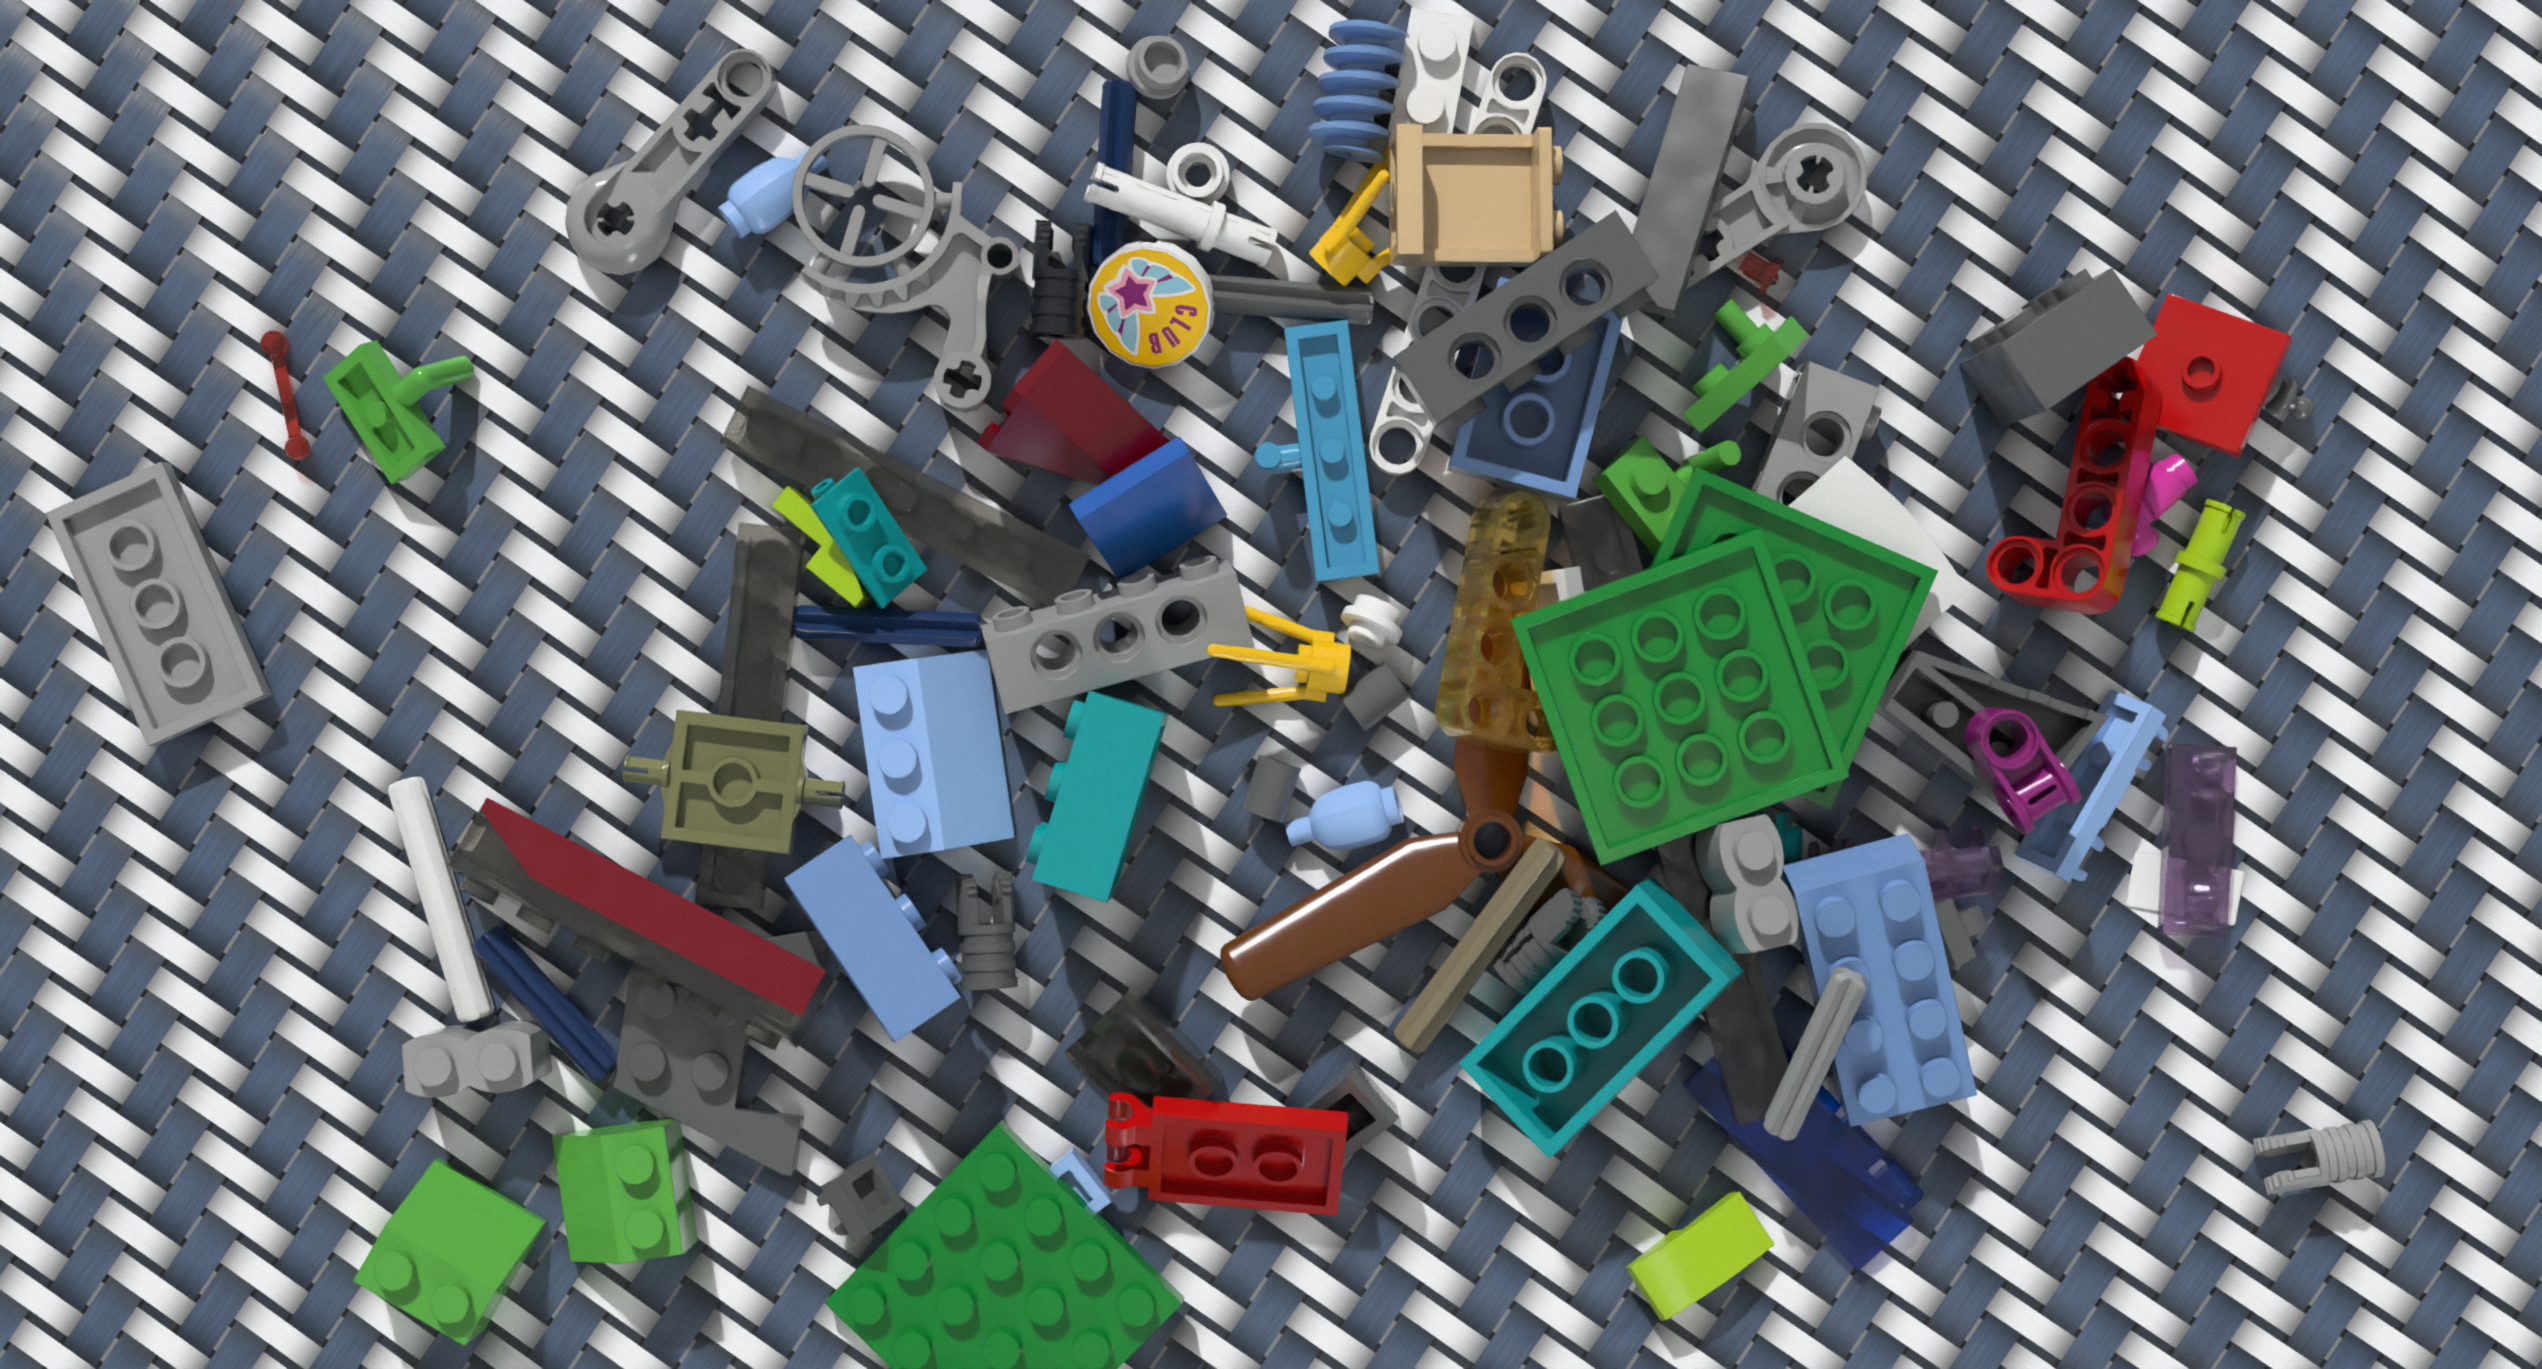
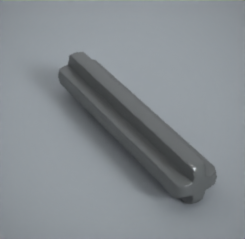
(1292, 299)

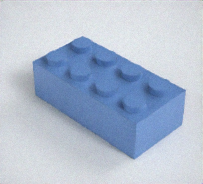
(1879, 918)

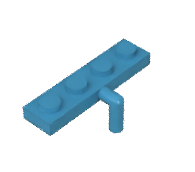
(1328, 451)

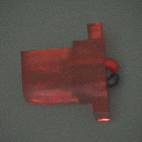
(1760, 271)

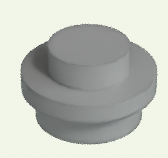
(1157, 67)

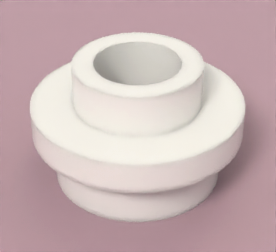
(1203, 155)
(1372, 622)

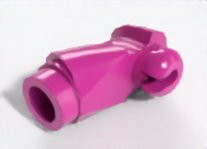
(2164, 486)

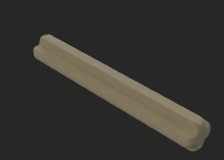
(1480, 945)

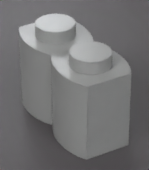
(1744, 870)
(467, 1057)

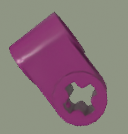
(2028, 776)

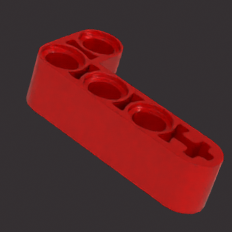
(2088, 488)

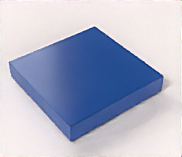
(1148, 509)

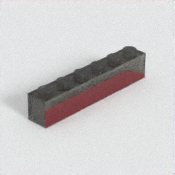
(640, 923)

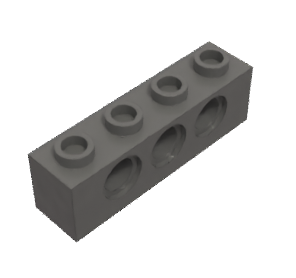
(1602, 251)

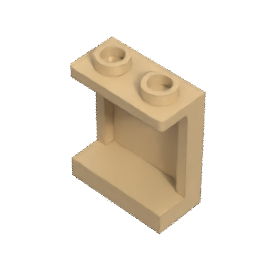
(1472, 198)

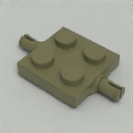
(734, 781)

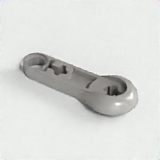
(661, 173)
(1774, 201)

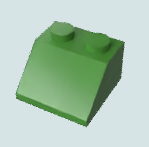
(625, 1192)
(450, 1252)

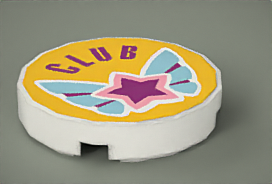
(1151, 304)

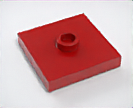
(2211, 372)

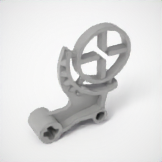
(950, 278)

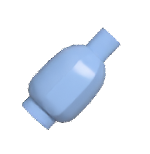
(764, 195)
(1349, 817)

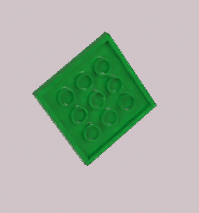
(1844, 594)
(1680, 696)
(1004, 1275)

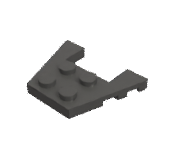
(697, 1066)

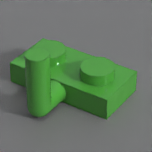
(1761, 353)
(387, 408)
(1647, 488)

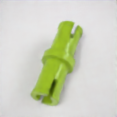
(2200, 565)

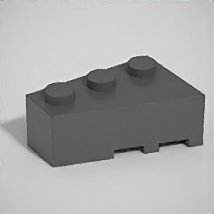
(1937, 698)

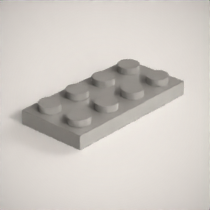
(158, 603)

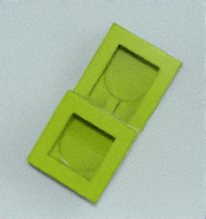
(828, 561)
(1700, 1256)

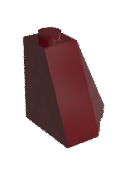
(1069, 422)

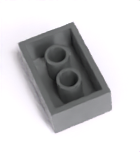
(2055, 345)

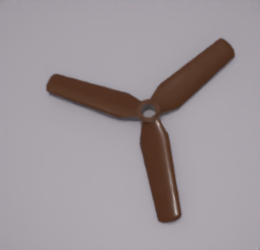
(1410, 877)

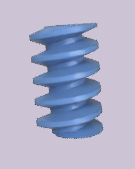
(1356, 89)

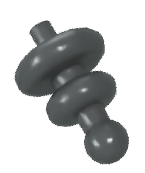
(2284, 396)

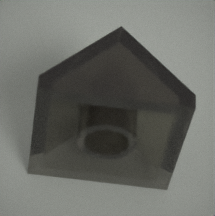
(1142, 1053)

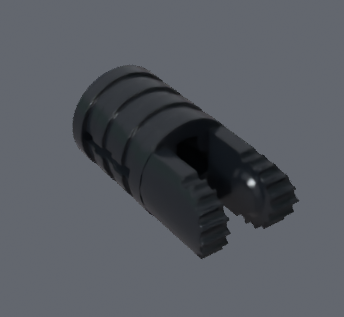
(1060, 293)

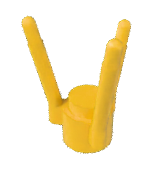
(1346, 247)
(1320, 665)

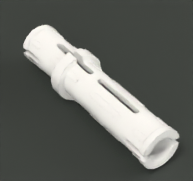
(1181, 215)

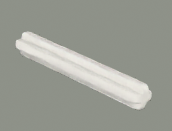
(440, 899)

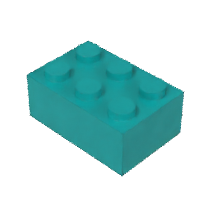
(1096, 795)

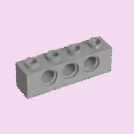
(1812, 397)
(1148, 648)

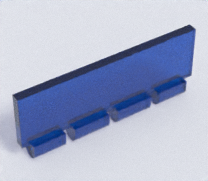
(1823, 1170)

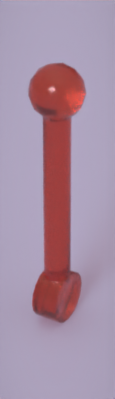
(277, 346)

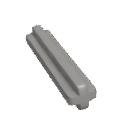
(1815, 1053)

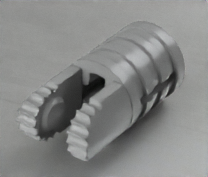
(2328, 1153)

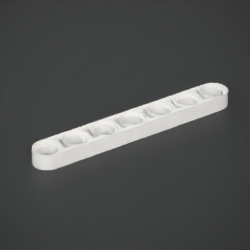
(1438, 292)

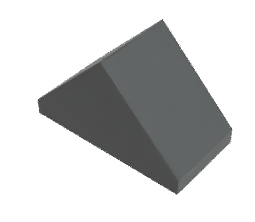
(1367, 1105)

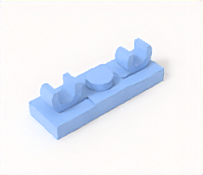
(2102, 778)

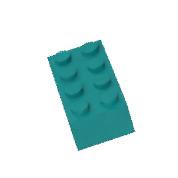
(1601, 1016)

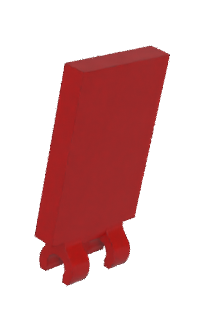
(1227, 1153)

